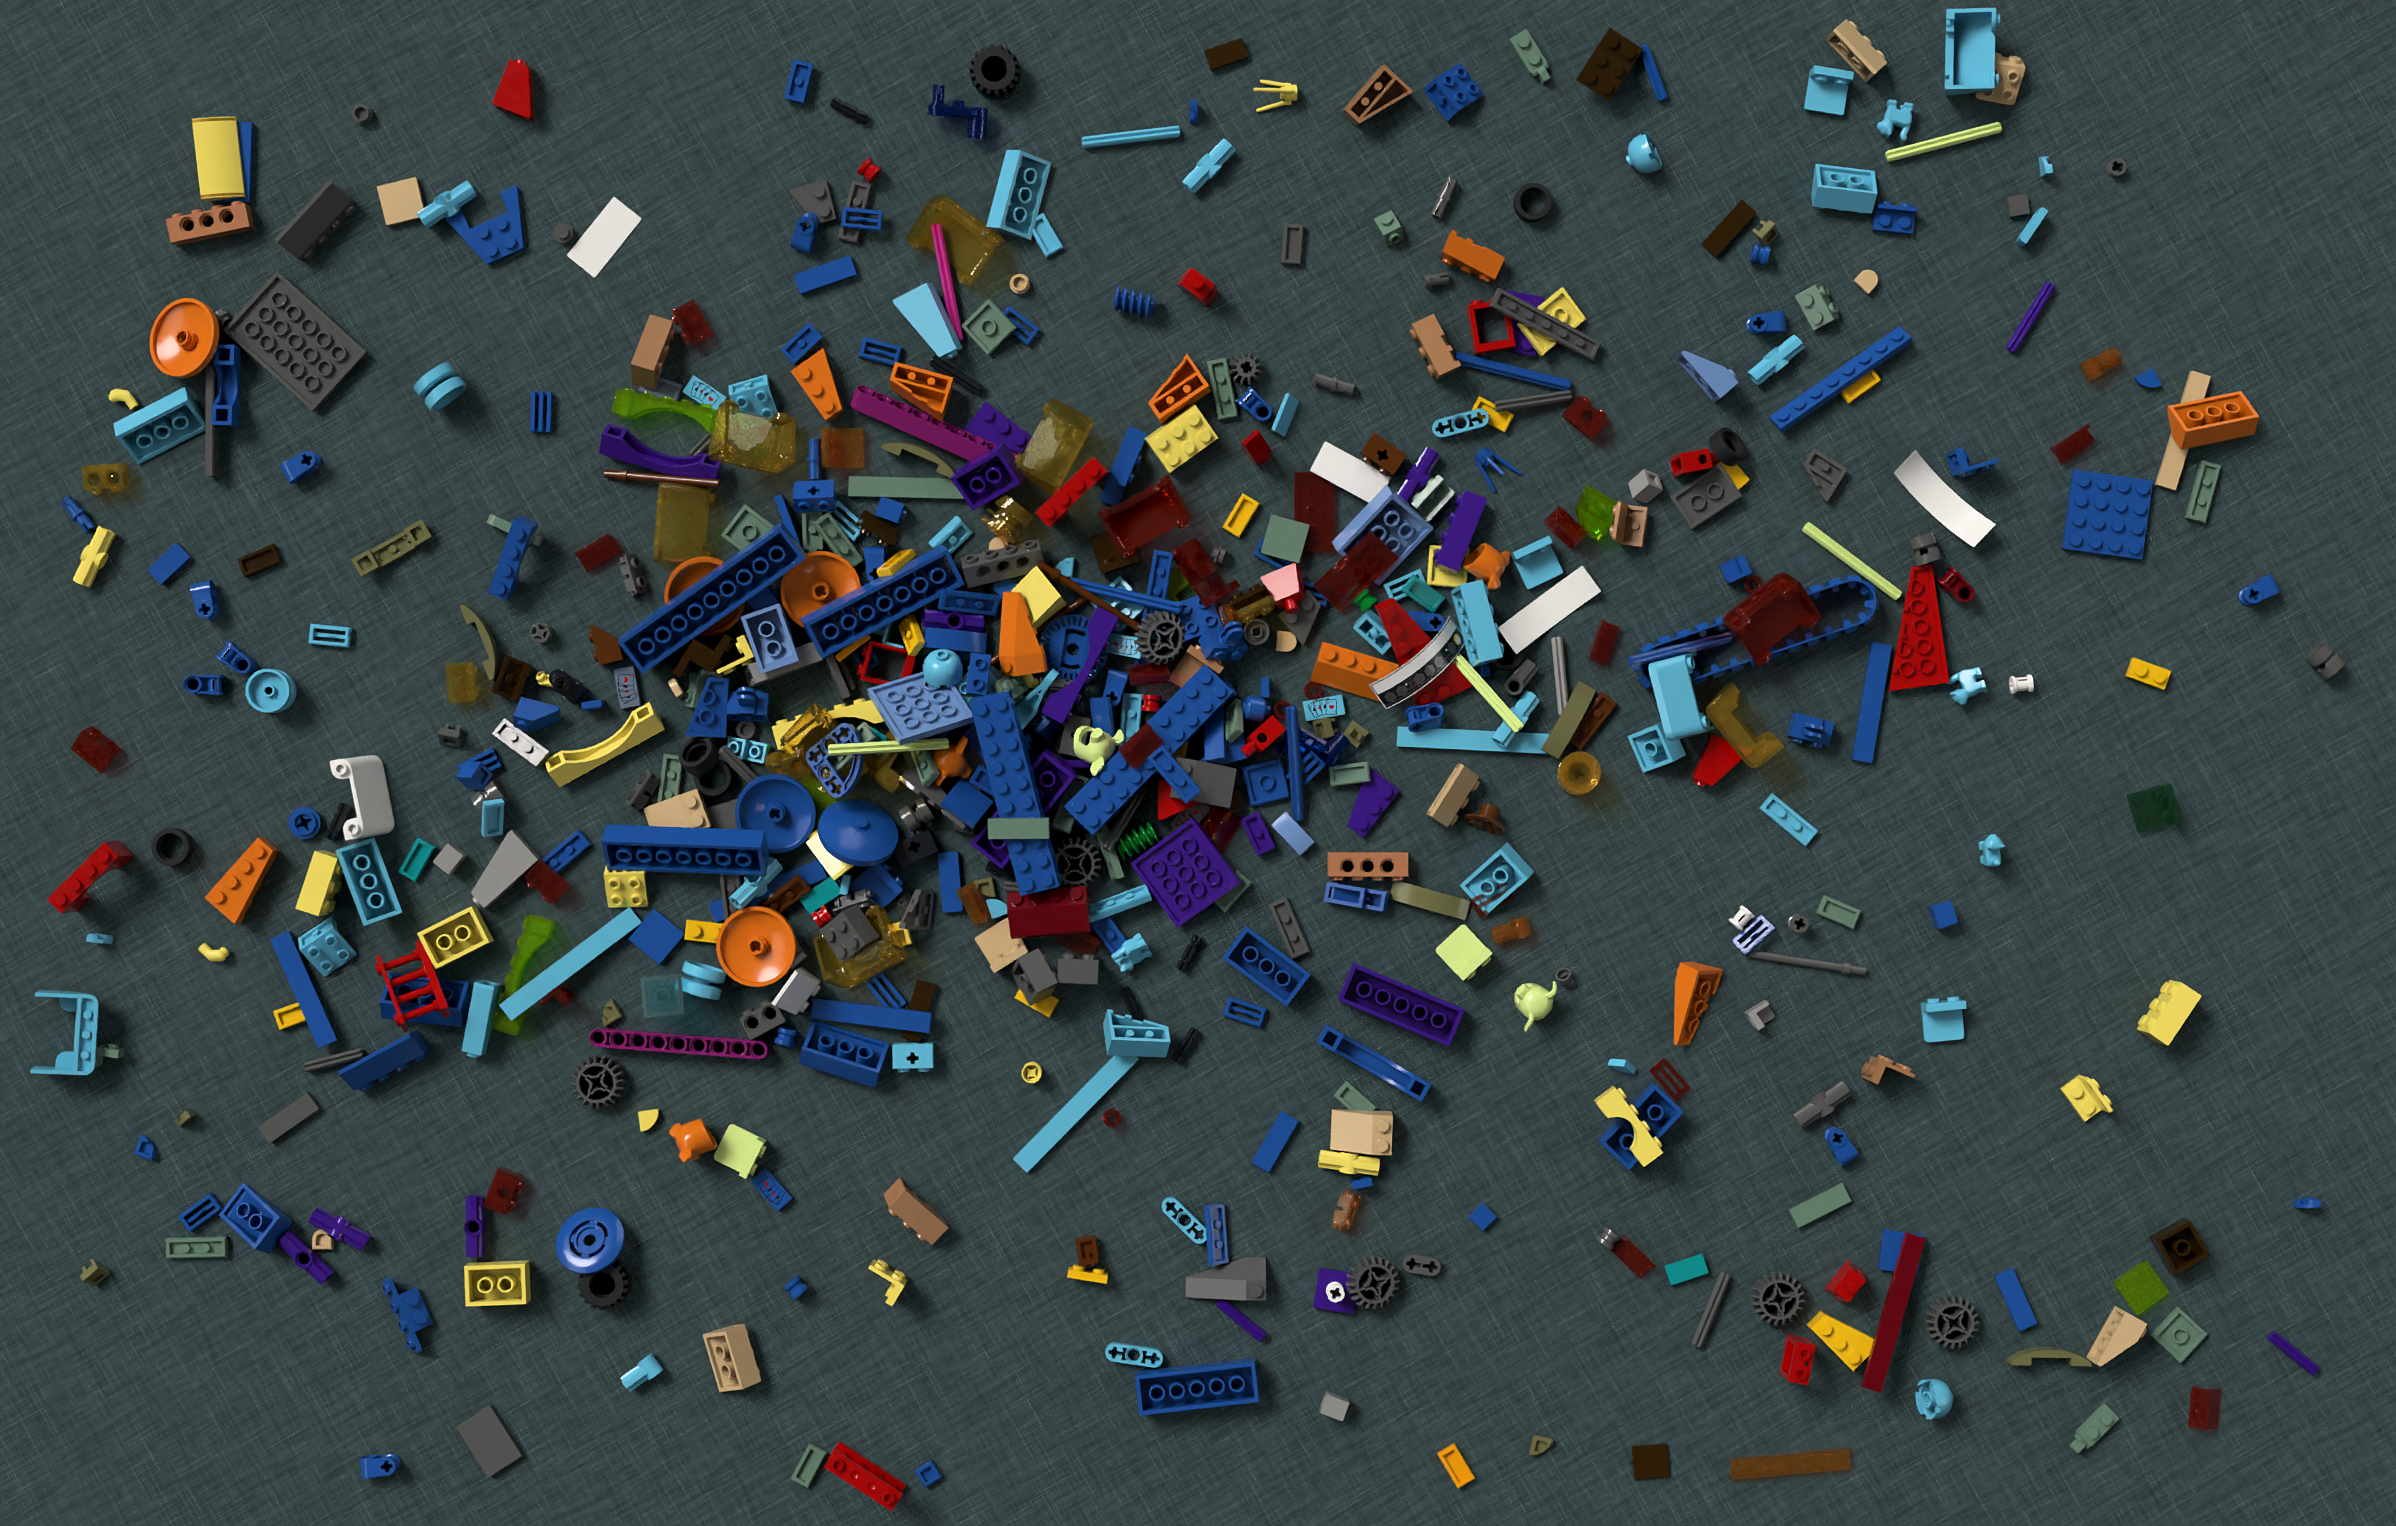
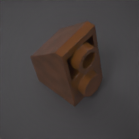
(606, 647)

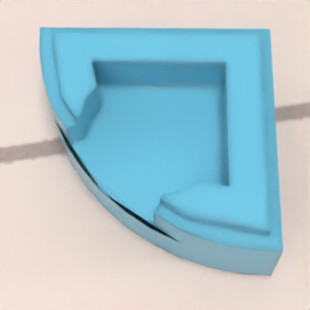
(2045, 168)
(1066, 567)
(846, 880)
(996, 907)
(99, 938)
(1622, 1065)

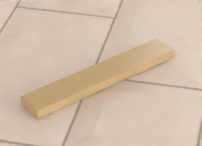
(2175, 457)

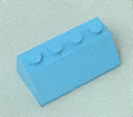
(1018, 194)
(160, 425)
(1477, 623)
(369, 882)

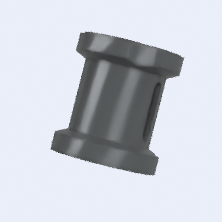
(1793, 927)

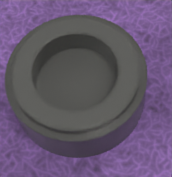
(746, 730)

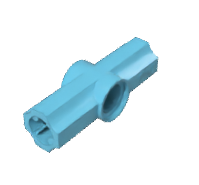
(1208, 166)
(446, 204)
(1775, 360)
(1521, 710)
(755, 885)

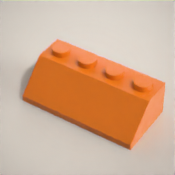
(2212, 420)
(1350, 670)

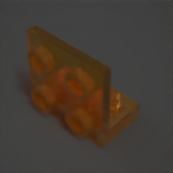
(842, 448)

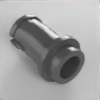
(1435, 279)

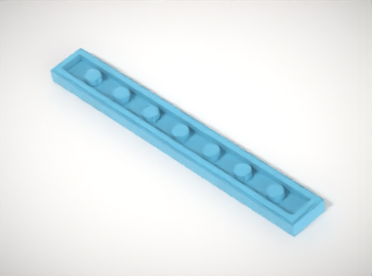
(1469, 740)
(570, 963)
(1073, 1110)

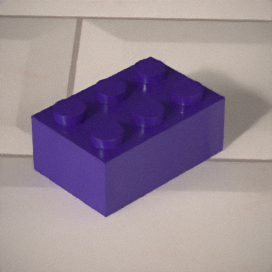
(987, 476)

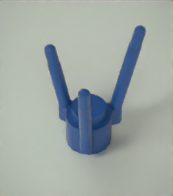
(1486, 457)

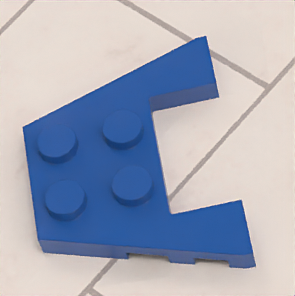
(497, 236)

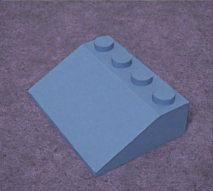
(1391, 521)

